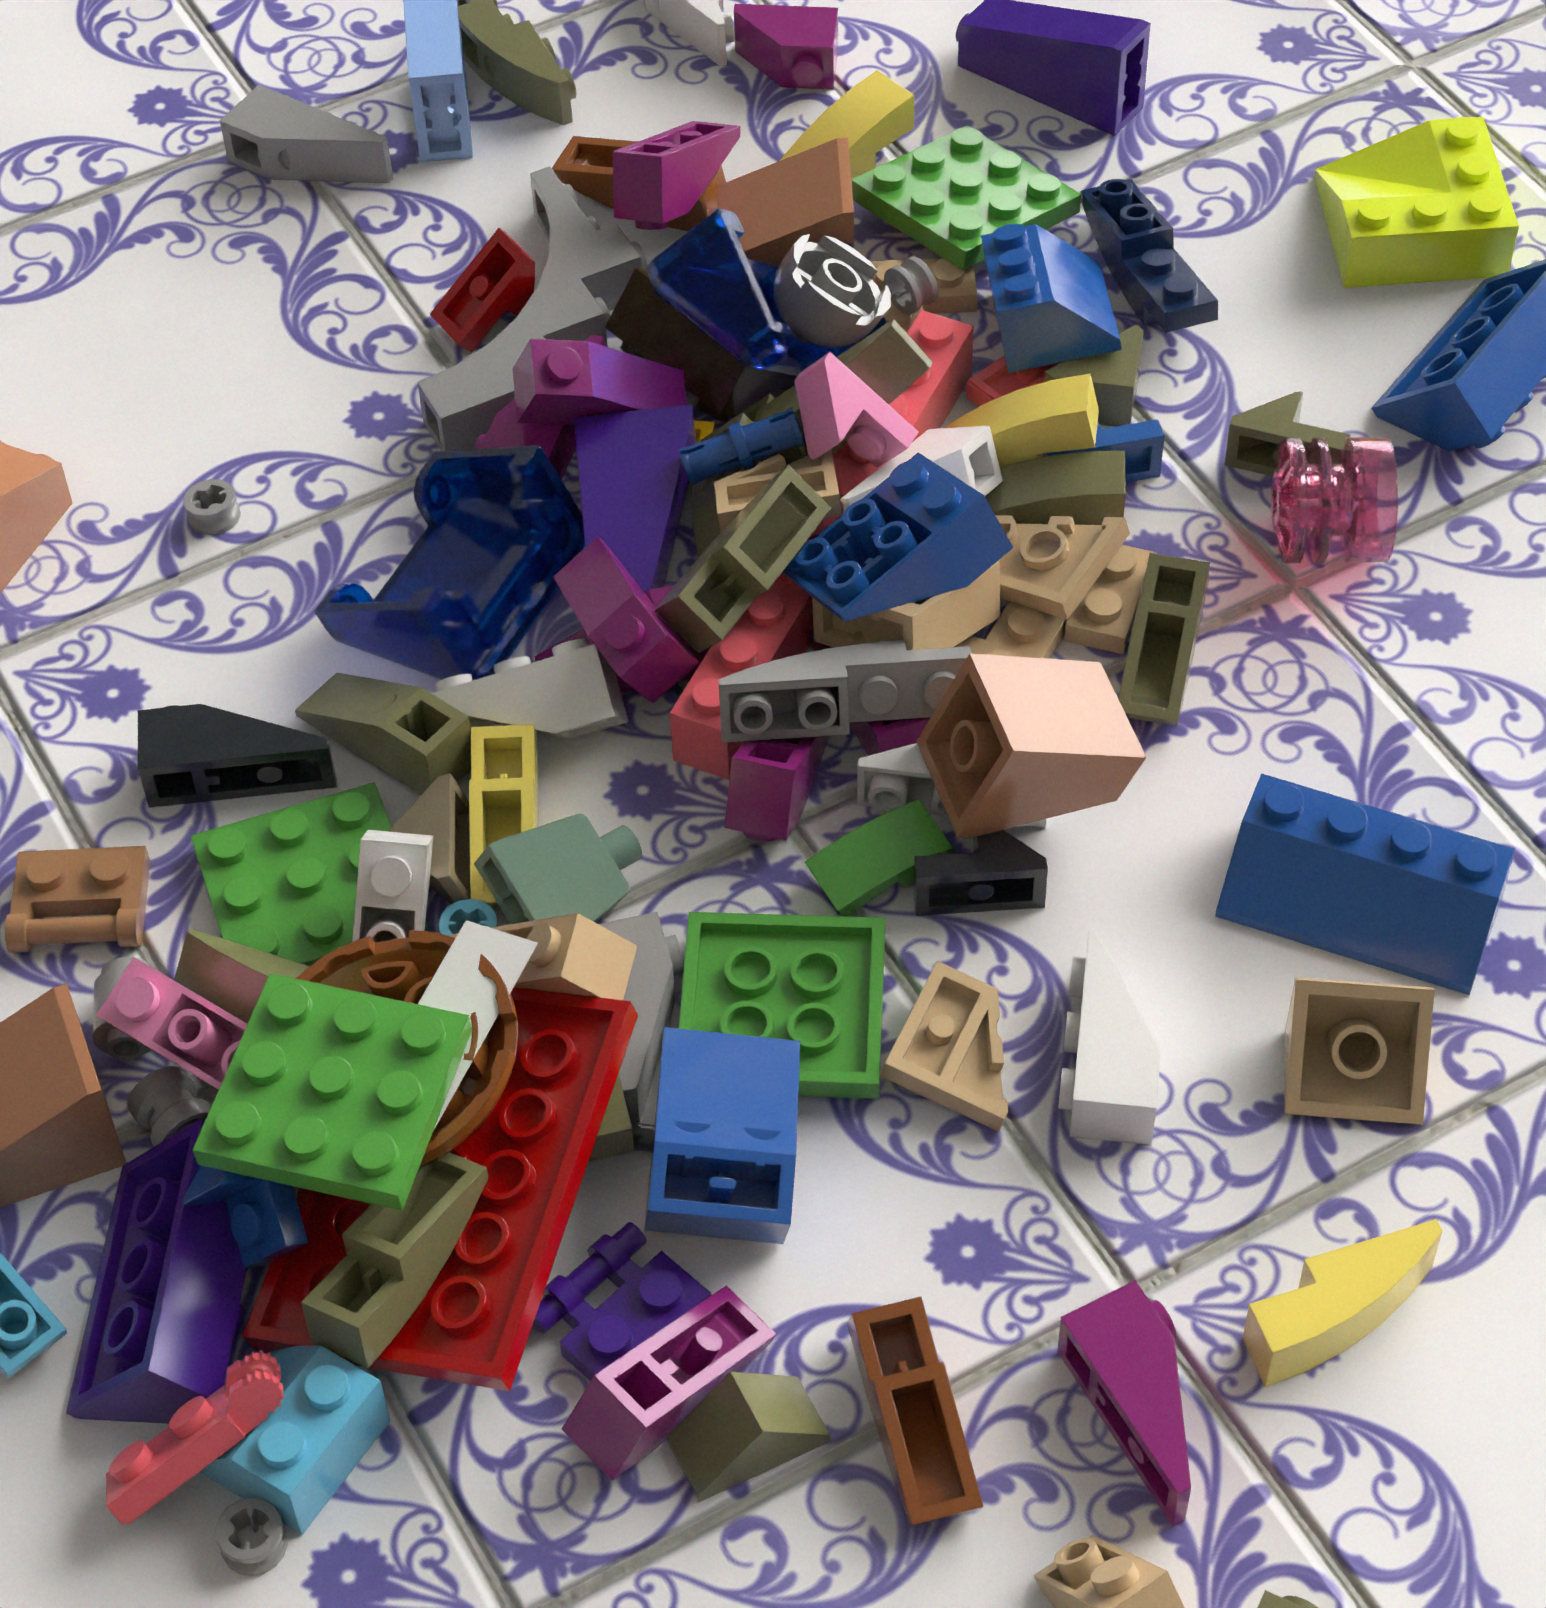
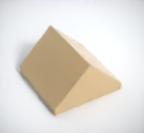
(1357, 1050)

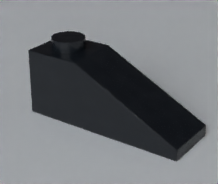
(222, 755)

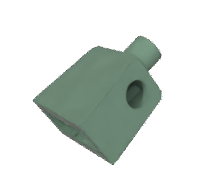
(559, 870)

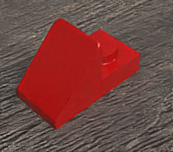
(493, 282)

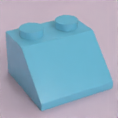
(311, 1441)

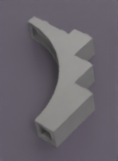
(572, 301)

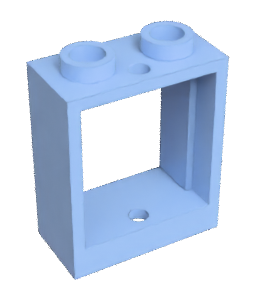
(437, 79)

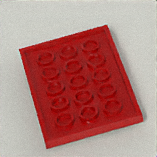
(535, 1158)

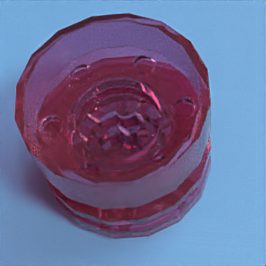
(1341, 499)

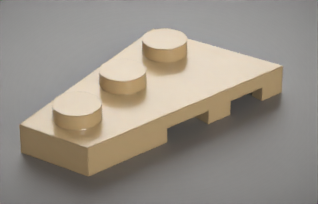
(1056, 561)

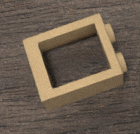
(935, 624)

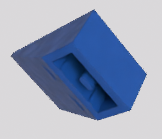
(901, 543)
(724, 1136)

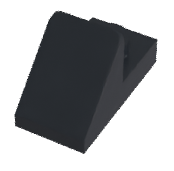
(993, 878)

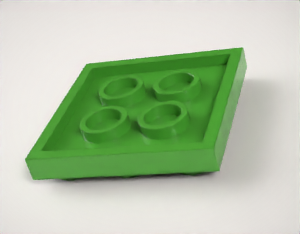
(962, 190)
(291, 873)
(796, 982)
(334, 1091)

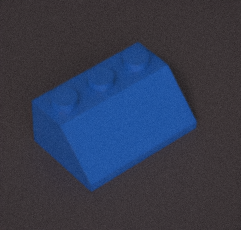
(1047, 298)

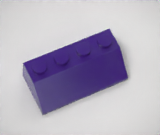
(160, 1295)

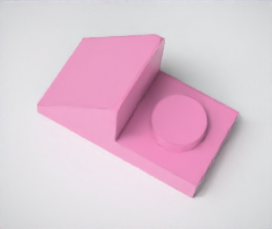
(841, 407)

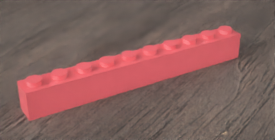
(781, 618)

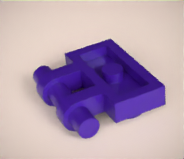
(640, 1307)

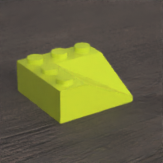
(1420, 207)

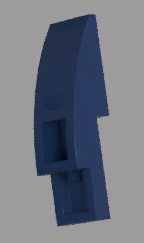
(1143, 258)

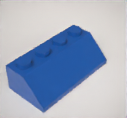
(1475, 365)
(1365, 883)

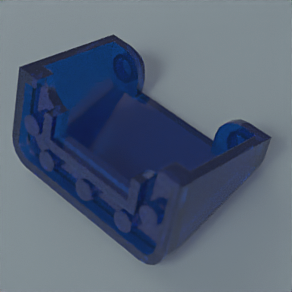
(731, 296)
(475, 573)

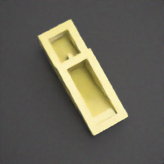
(868, 115)
(1039, 419)
(500, 791)
(1337, 1301)

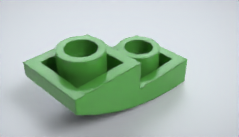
(876, 856)

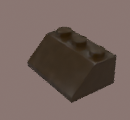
(710, 373)

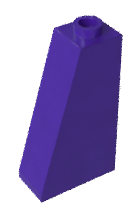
(1060, 57)
(635, 485)

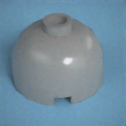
(828, 293)

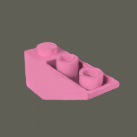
(173, 1022)

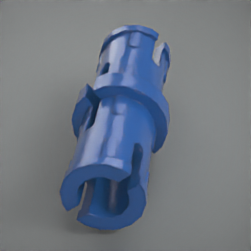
(741, 446)

